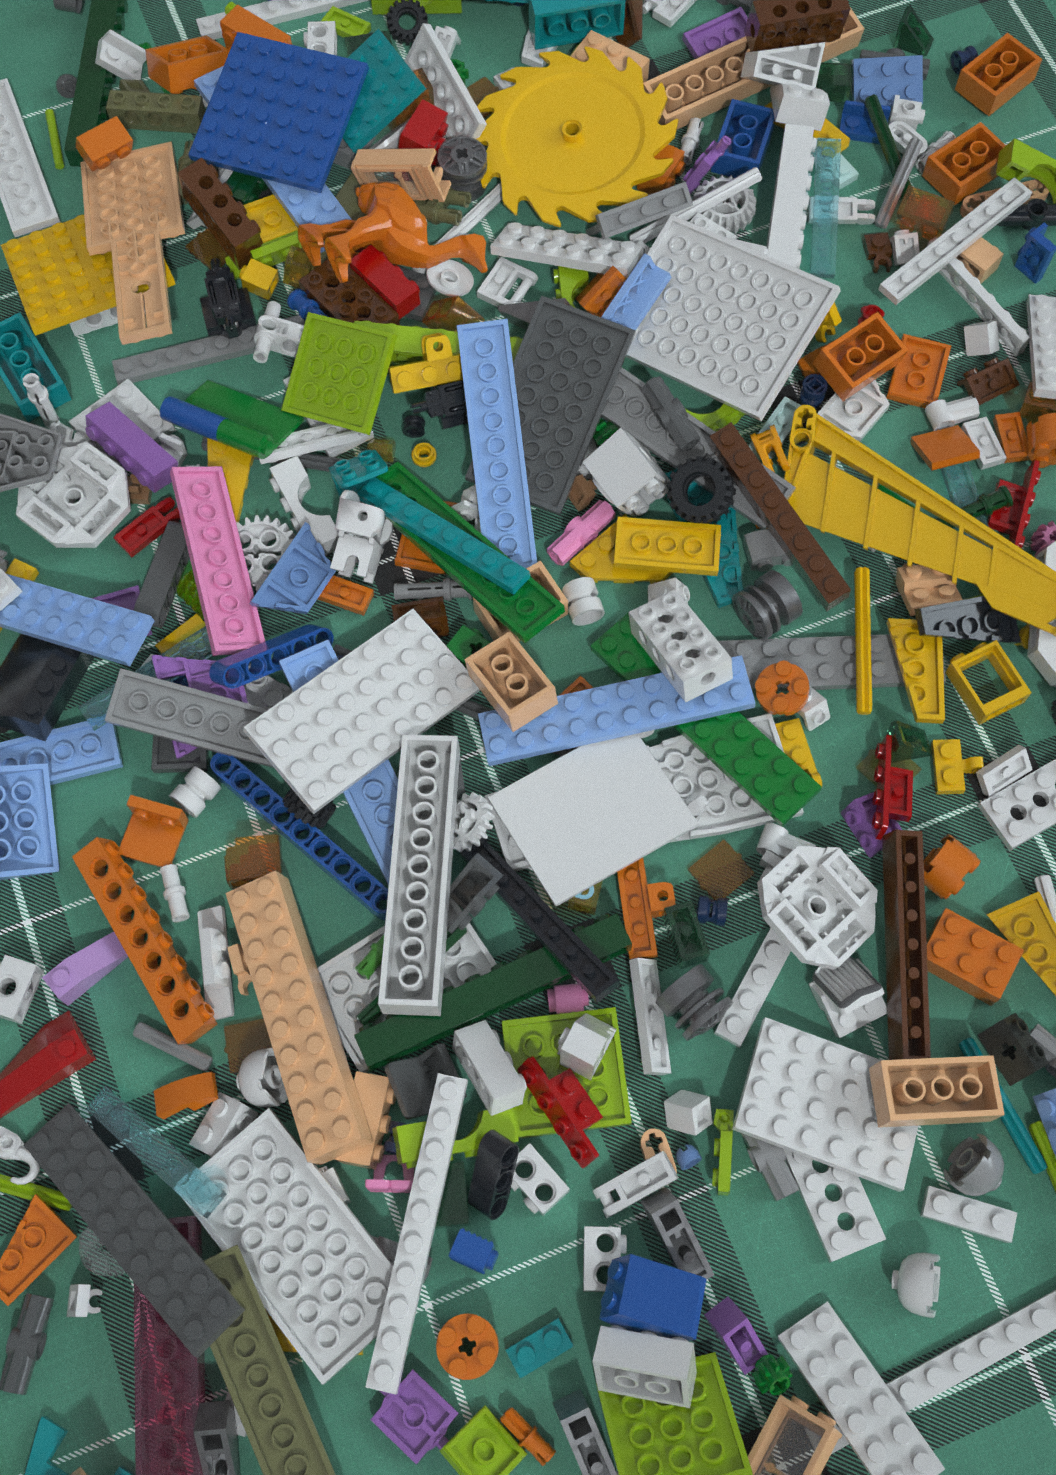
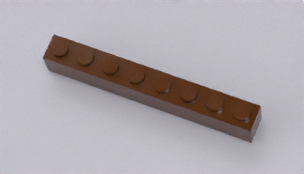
(779, 517)
(906, 945)

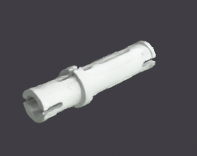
(39, 396)

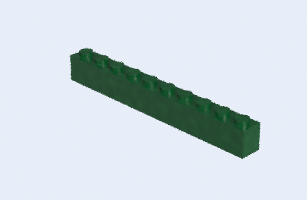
(93, 80)
(485, 995)

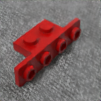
(1016, 518)
(893, 790)
(565, 1106)

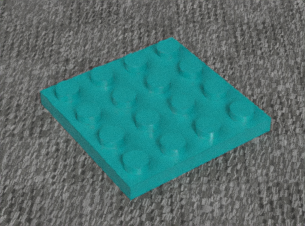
(385, 92)

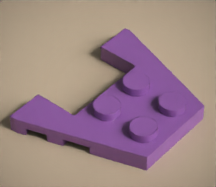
(198, 678)

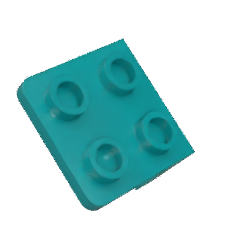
(356, 472)

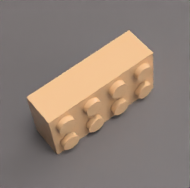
(936, 1091)

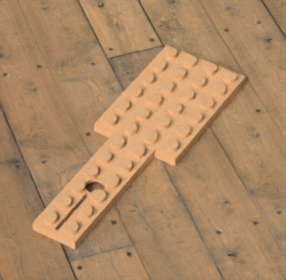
(130, 213)

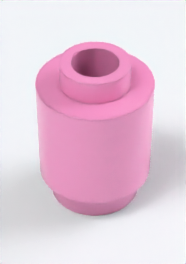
(567, 998)

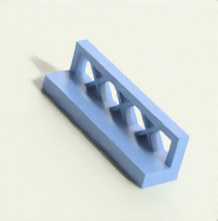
(644, 292)

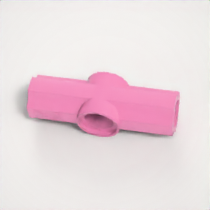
(581, 532)

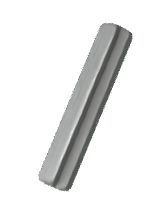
(169, 1045)

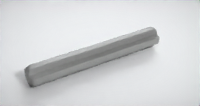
(898, 183)

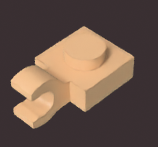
(240, 968)

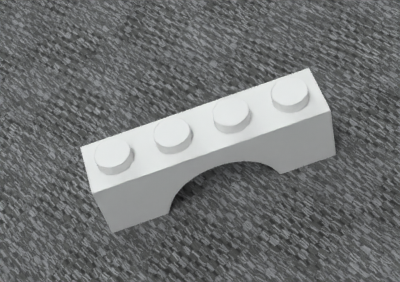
(293, 484)

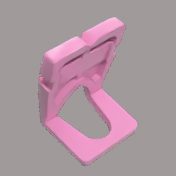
(390, 1186)

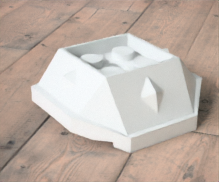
(79, 474)
(837, 892)

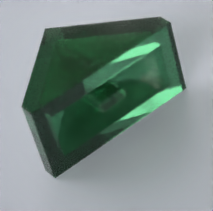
(912, 34)
(908, 742)

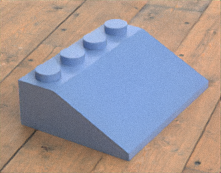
(26, 822)

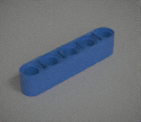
(261, 654)

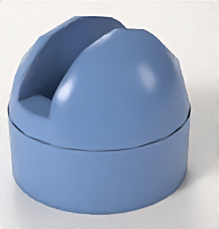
(688, 1158)

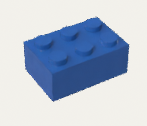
(750, 133)

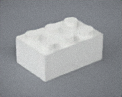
(645, 1366)

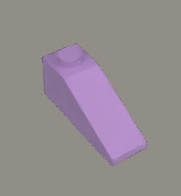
(85, 968)

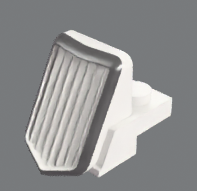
(848, 996)

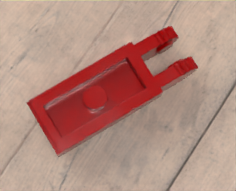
(147, 527)

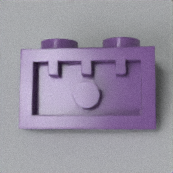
(859, 819)

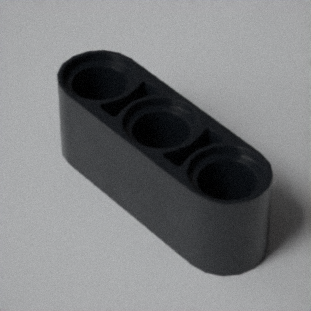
(493, 1174)

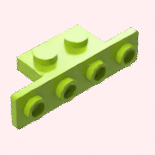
(270, 252)

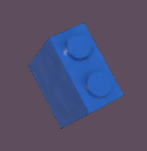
(652, 1298)

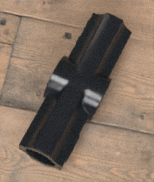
(1031, 215)

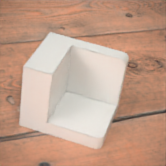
(981, 338)
(688, 1112)

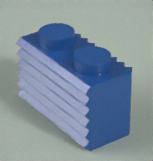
(473, 1251)

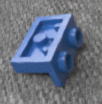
(857, 123)
(1035, 254)

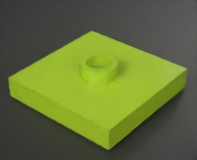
(483, 1447)

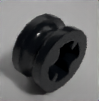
(414, 426)

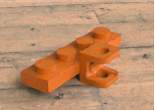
(640, 905)

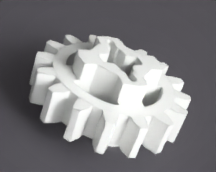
(469, 823)

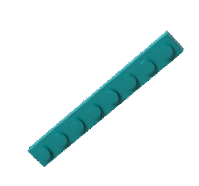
(445, 536)

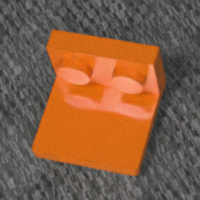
(601, 291)
(153, 832)

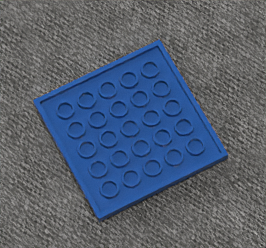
(279, 112)

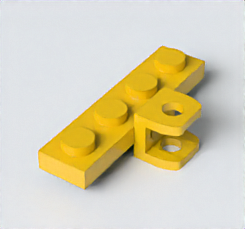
(436, 368)

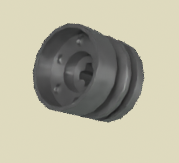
(464, 164)
(767, 605)
(694, 1002)

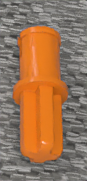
(527, 1436)

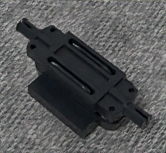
(225, 309)
(445, 402)

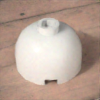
(261, 1079)
(918, 1283)

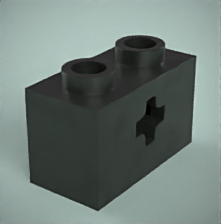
(1013, 1063)

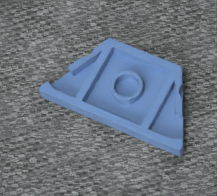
(296, 577)

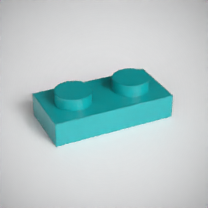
(539, 1348)

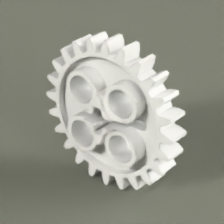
(258, 554)

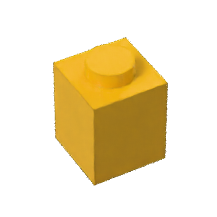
(259, 278)

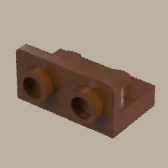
(990, 381)
(430, 610)

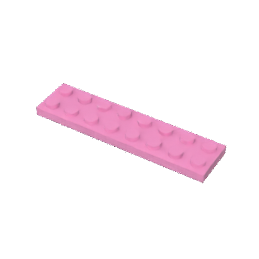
(217, 559)

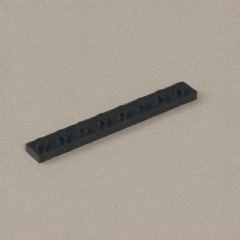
(547, 926)

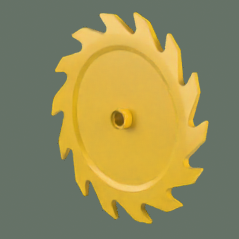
(574, 135)

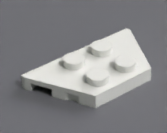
(858, 412)

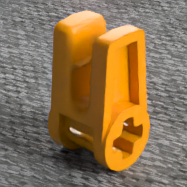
(767, 442)

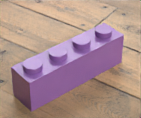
(130, 446)

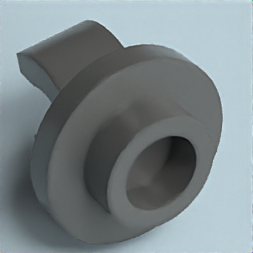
(66, 85)

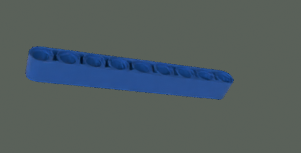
(292, 827)

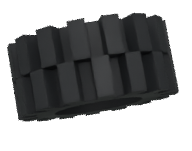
(400, 9)
(297, 807)

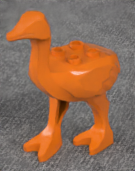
(392, 226)

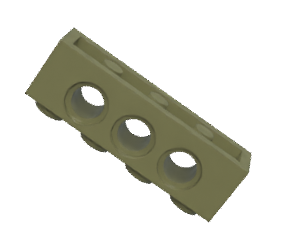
(156, 111)

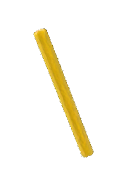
(863, 641)

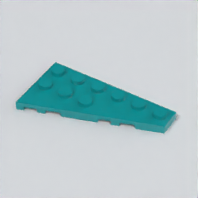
(729, 574)

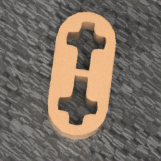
(648, 1152)

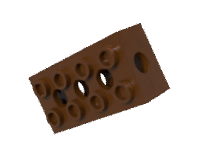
(794, 22)
(220, 212)
(346, 300)

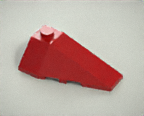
(44, 1061)

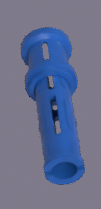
(299, 301)

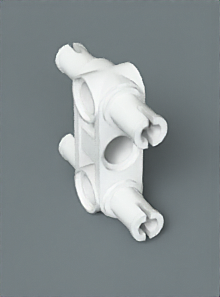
(276, 334)

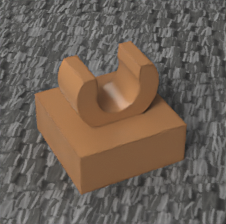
(582, 492)
(138, 493)

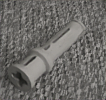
(448, 589)

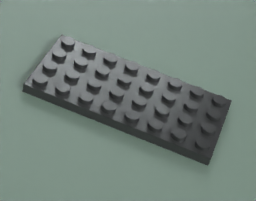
(562, 390)

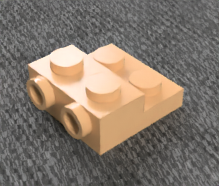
(924, 587)

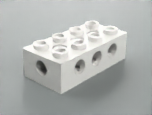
(690, 673)

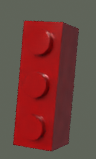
(386, 280)

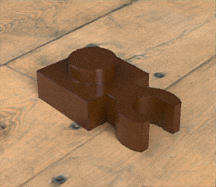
(879, 249)

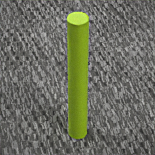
(54, 139)

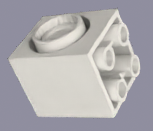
(627, 474)

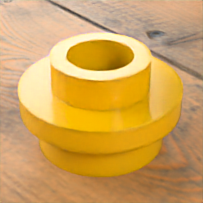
(424, 449)

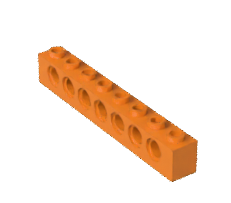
(130, 932)

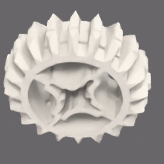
(726, 212)

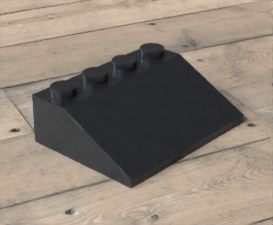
(38, 684)

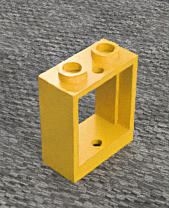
(1007, 672)

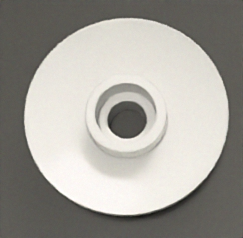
(450, 278)

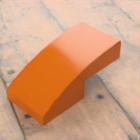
(188, 1092)

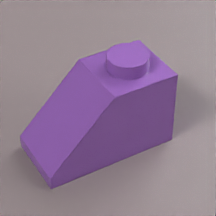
(736, 1334)

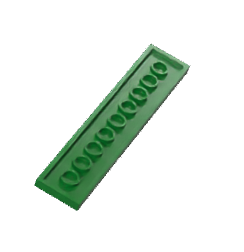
(522, 613)
(725, 740)

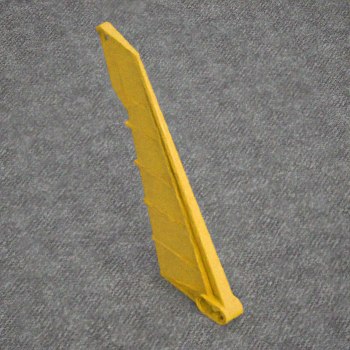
(864, 514)

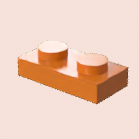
(1011, 436)
(347, 595)

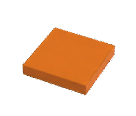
(945, 447)

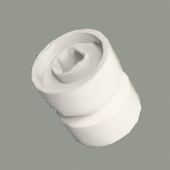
(583, 601)
(195, 791)

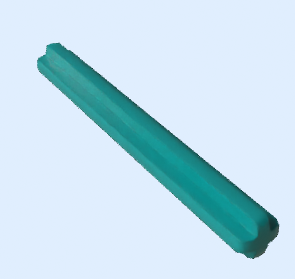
(1011, 1119)

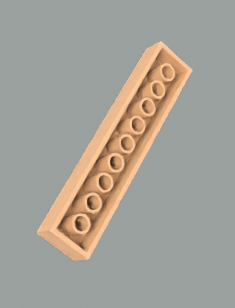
(716, 78)
(298, 1019)

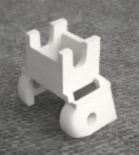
(360, 537)

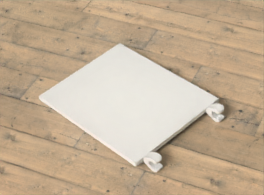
(593, 814)

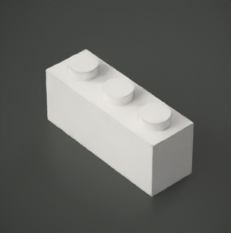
(489, 1067)

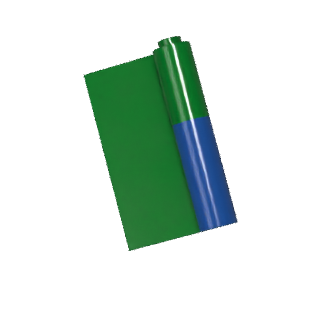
(232, 419)

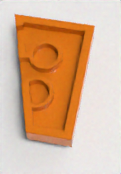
(32, 1249)

